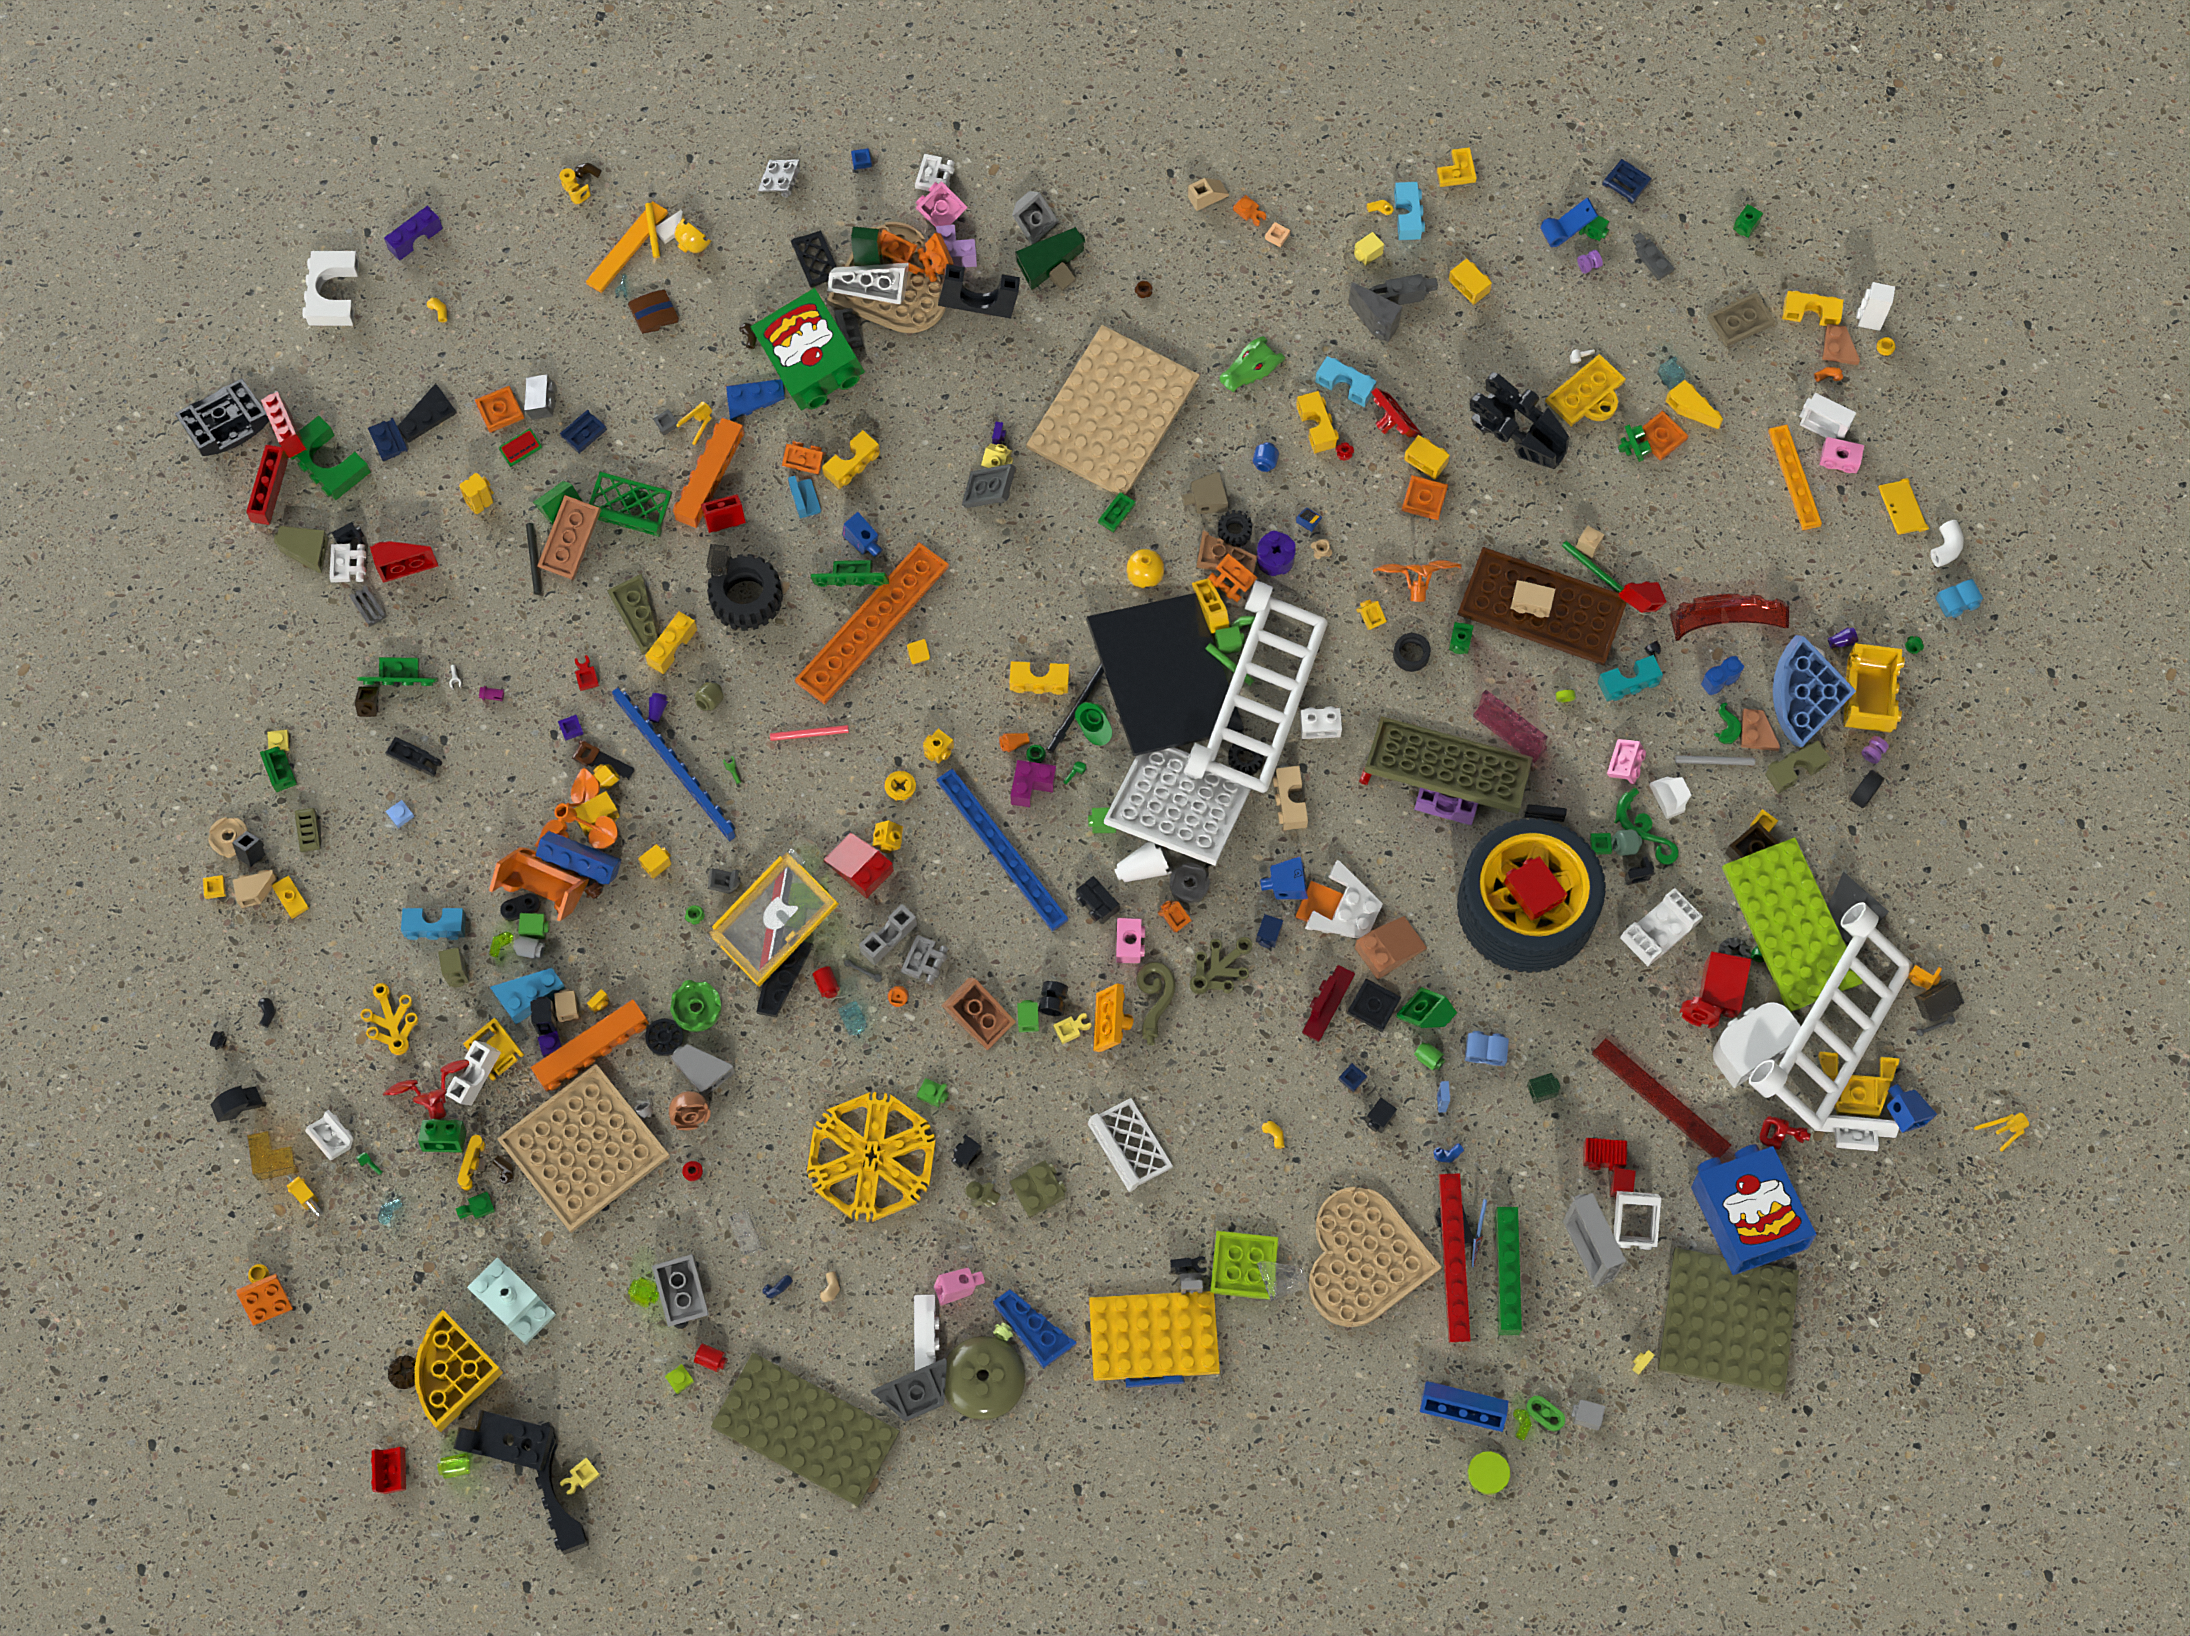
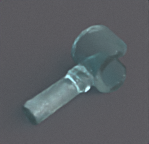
(622, 287)

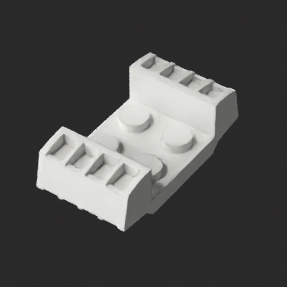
(1661, 927)

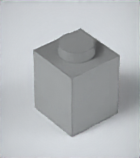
(1588, 1414)

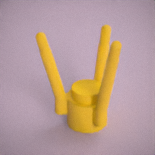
(700, 413)
(2015, 1123)

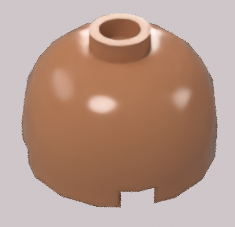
(688, 1110)

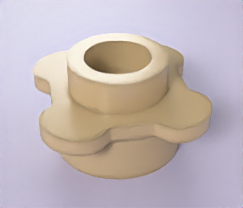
(1323, 543)

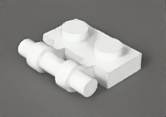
(929, 172)
(341, 563)

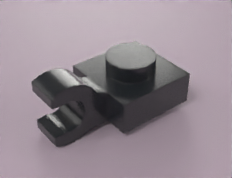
(1184, 1265)

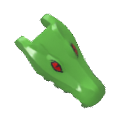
(1252, 363)

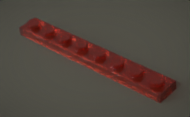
(1661, 1099)

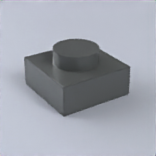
(665, 422)

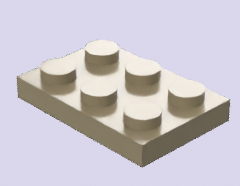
(1741, 319)

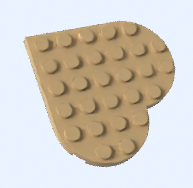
(920, 304)
(1367, 1258)

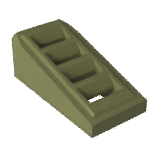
(313, 819)

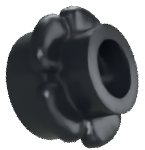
(218, 1040)

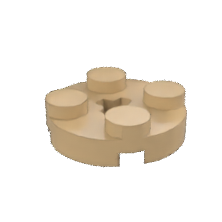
(218, 832)

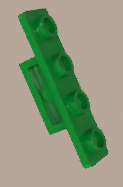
(850, 573)
(398, 670)

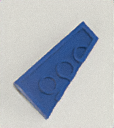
(1033, 1329)

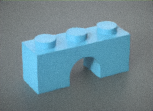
(1407, 197)
(1334, 372)

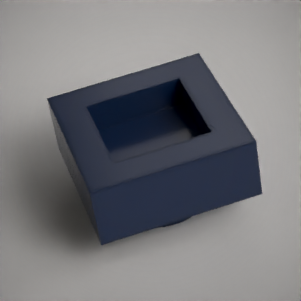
(1352, 1077)

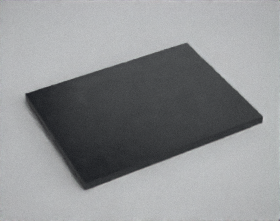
(1162, 673)

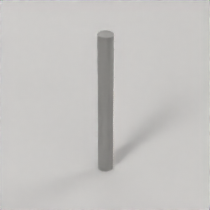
(1714, 760)

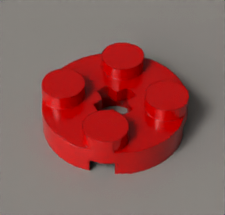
(1699, 1012)

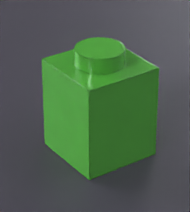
(1229, 640)
(1096, 821)
(533, 925)
(1028, 1016)

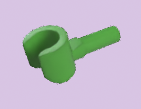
(731, 767)

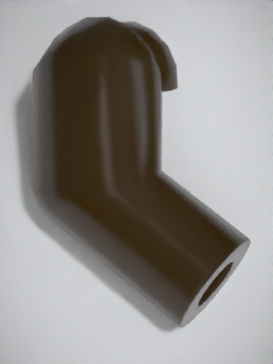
(586, 168)

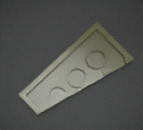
(634, 608)

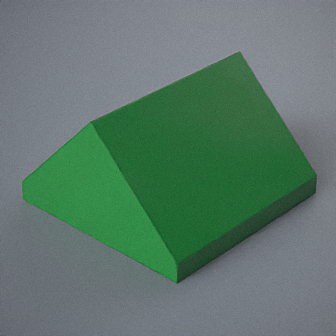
(551, 501)

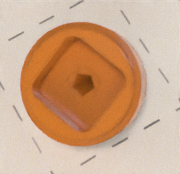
(898, 996)

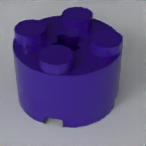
(1275, 553)

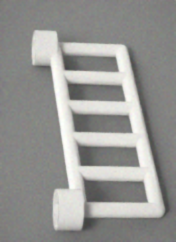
(1203, 757)
(1770, 1077)

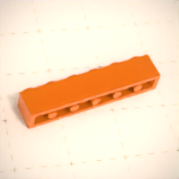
(709, 471)
(589, 1046)

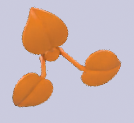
(1418, 588)
(584, 788)

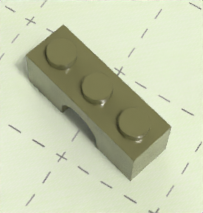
(1810, 757)

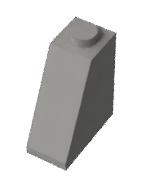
(701, 1068)

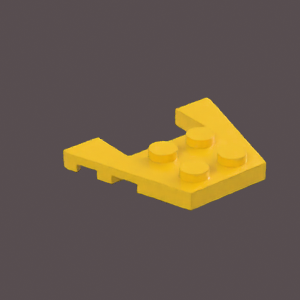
(1862, 1094)

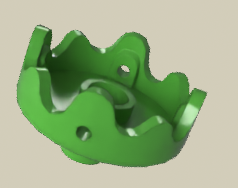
(691, 993)

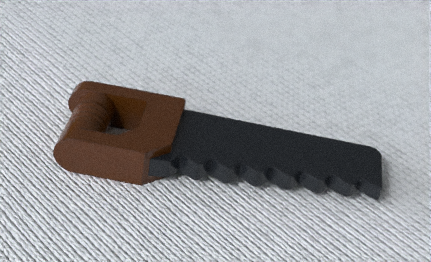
(597, 757)

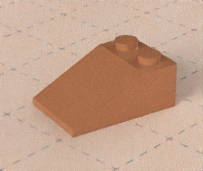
(1389, 946)
(978, 1013)

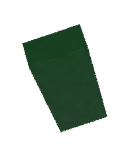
(866, 246)

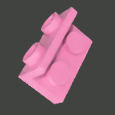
(1627, 760)

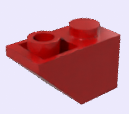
(1643, 596)

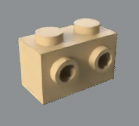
(1532, 599)

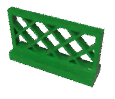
(628, 520)

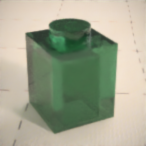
(1543, 1088)

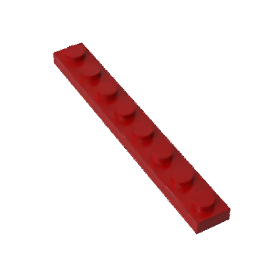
(1454, 1258)

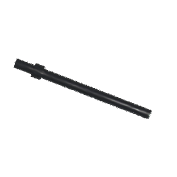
(1060, 733)

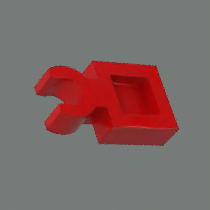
(586, 675)

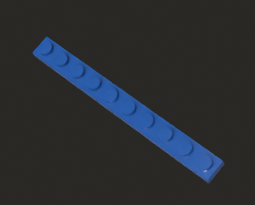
(677, 768)
(1002, 850)

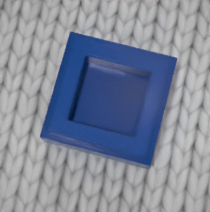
(861, 159)

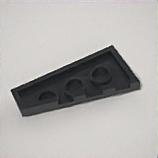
(780, 982)

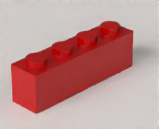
(283, 424)
(267, 485)

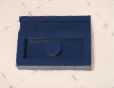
(583, 431)
(387, 439)

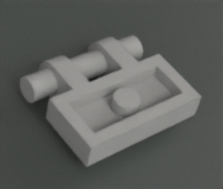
(919, 956)

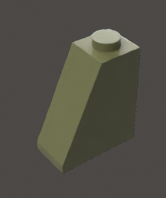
(303, 545)

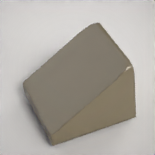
(1061, 276)

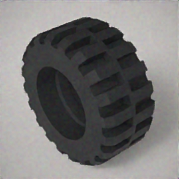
(749, 614)

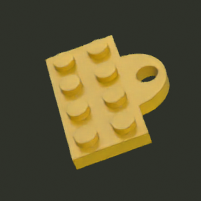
(1587, 392)

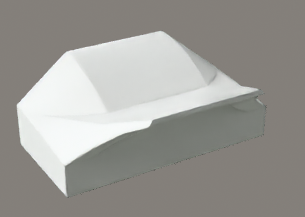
(1671, 795)

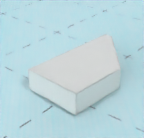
(667, 228)

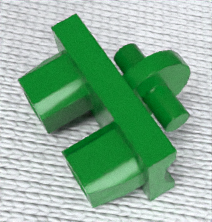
(1640, 449)

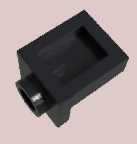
(348, 532)
(1638, 874)

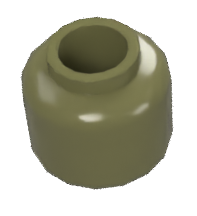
(708, 696)

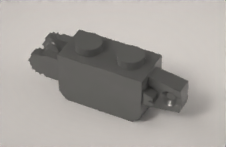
(1406, 289)

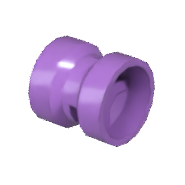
(1589, 261)
(1875, 749)

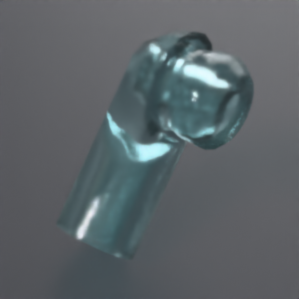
(386, 1210)

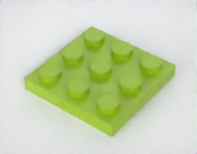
(1236, 1266)

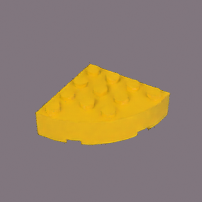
(450, 1371)

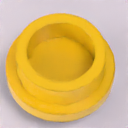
(1885, 346)
(258, 1272)

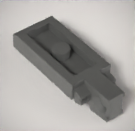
(1652, 257)

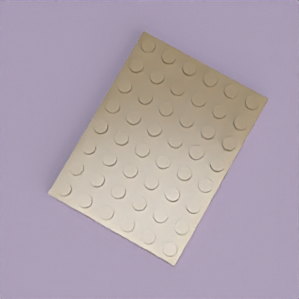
(1113, 411)

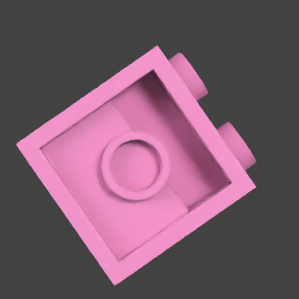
(940, 205)

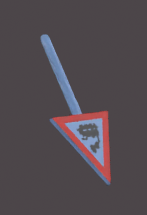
(1477, 1241)

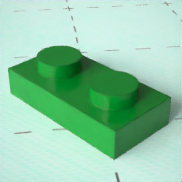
(1116, 512)

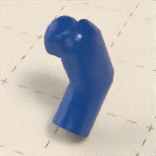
(1448, 1156)

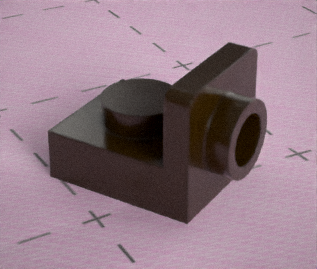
(366, 701)

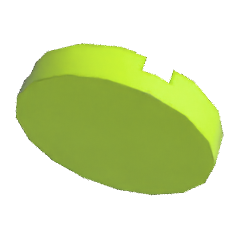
(1488, 1472)

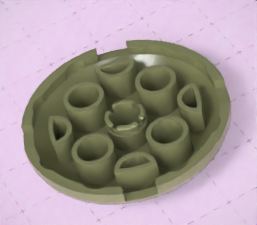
(990, 1397)

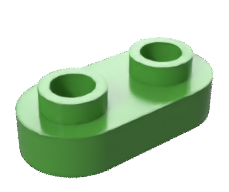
(1546, 1412)

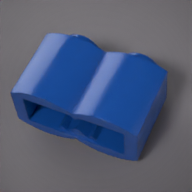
(1722, 675)

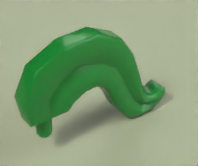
(1734, 728)

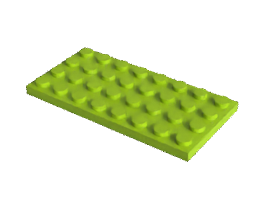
(1789, 922)

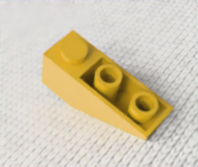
(1690, 404)

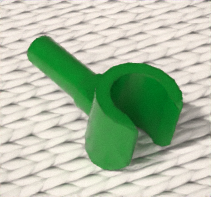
(1078, 767)
(364, 1158)

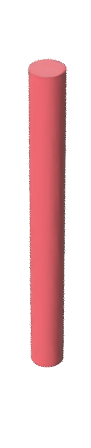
(809, 733)

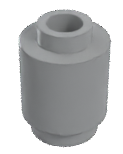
(529, 947)

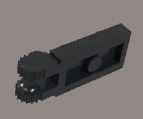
(412, 756)

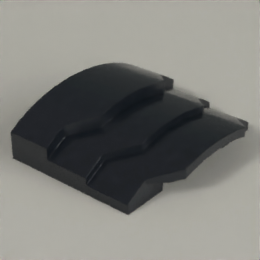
(223, 419)

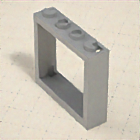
(1593, 1240)

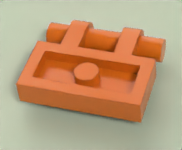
(938, 253)
(1236, 573)

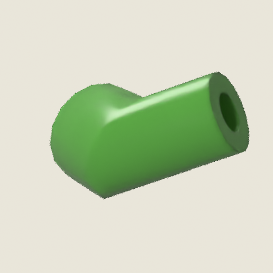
(1243, 621)

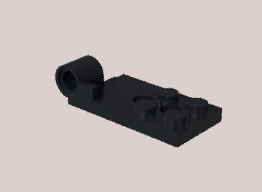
(491, 1437)

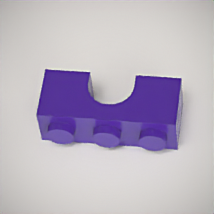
(402, 238)

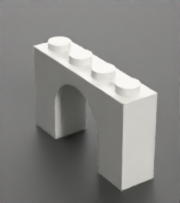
(322, 267)

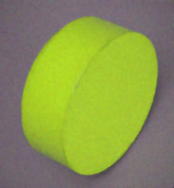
(1565, 696)

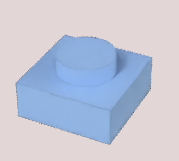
(399, 814)

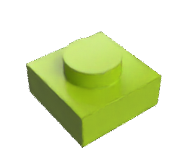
(679, 1379)

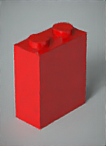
(1535, 888)

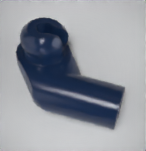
(780, 1287)

